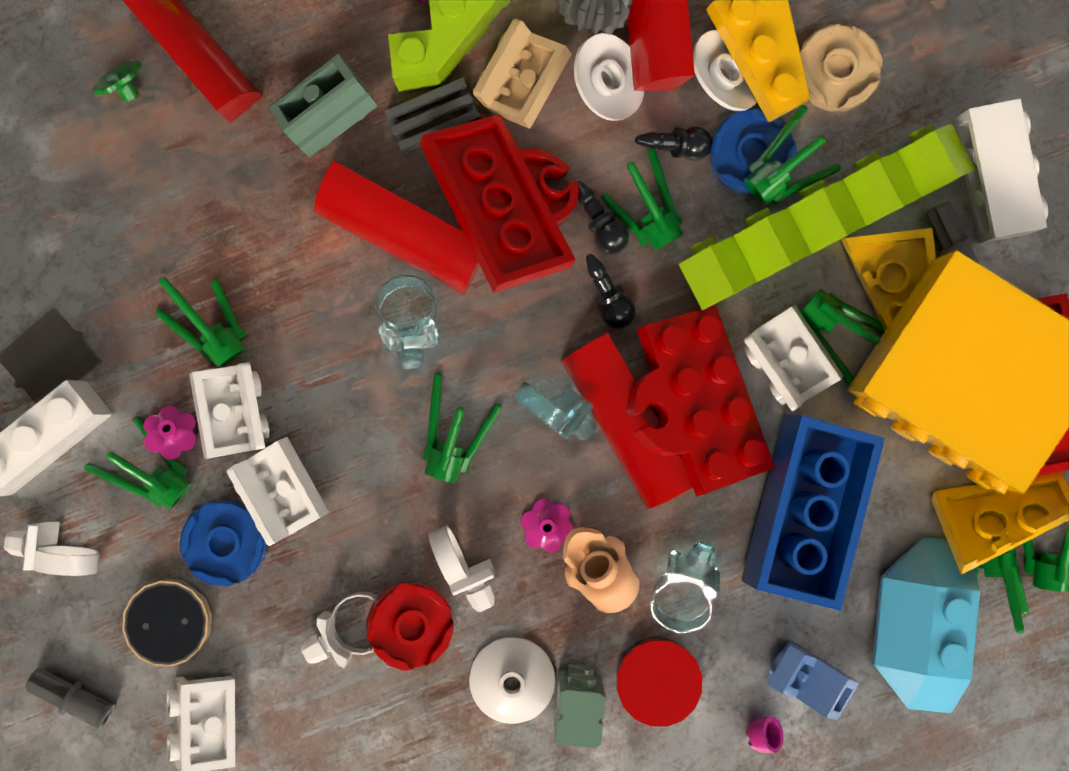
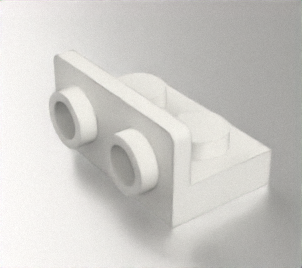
(202, 723)

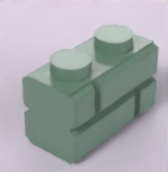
(323, 106)
(579, 707)

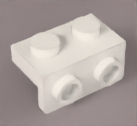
(791, 358)
(229, 410)
(277, 491)

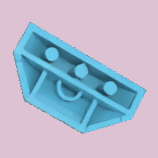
(927, 627)

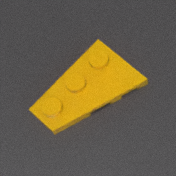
(765, 51)
(890, 267)
(987, 523)

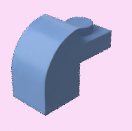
(811, 680)

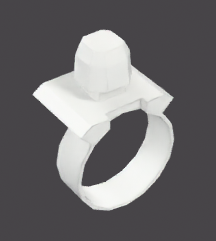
(43, 555)
(456, 571)
(327, 641)

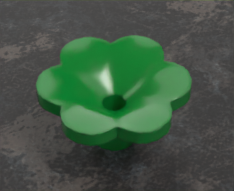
(119, 81)

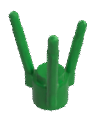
(769, 180)
(660, 225)
(826, 311)
(218, 343)
(446, 459)
(160, 488)
(1006, 567)
(1049, 570)

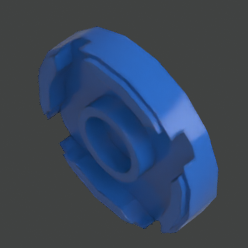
(741, 142)
(222, 543)

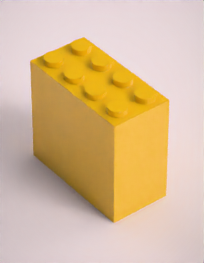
(972, 374)

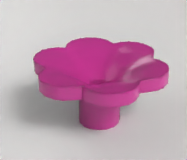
(175, 441)
(546, 513)

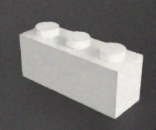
(1005, 181)
(48, 432)

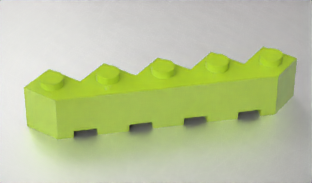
(428, 56)
(826, 214)

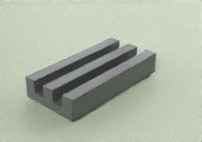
(427, 100)

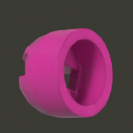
(765, 734)

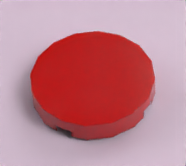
(409, 625)
(659, 682)

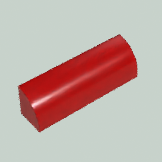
(660, 44)
(197, 55)
(396, 227)
(606, 383)

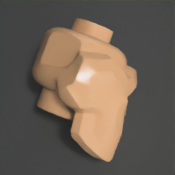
(600, 569)

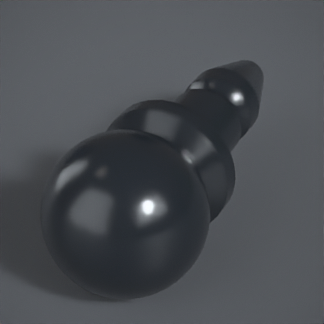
(690, 143)
(610, 234)
(616, 308)

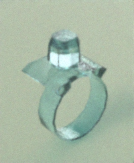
(408, 341)
(565, 416)
(695, 568)

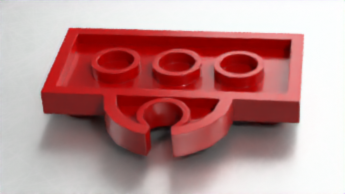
(503, 200)
(698, 402)

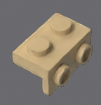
(521, 74)

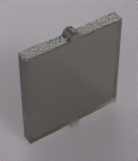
(48, 356)

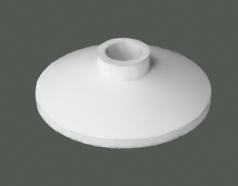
(720, 74)
(606, 77)
(518, 659)

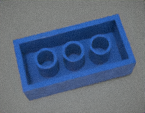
(812, 511)

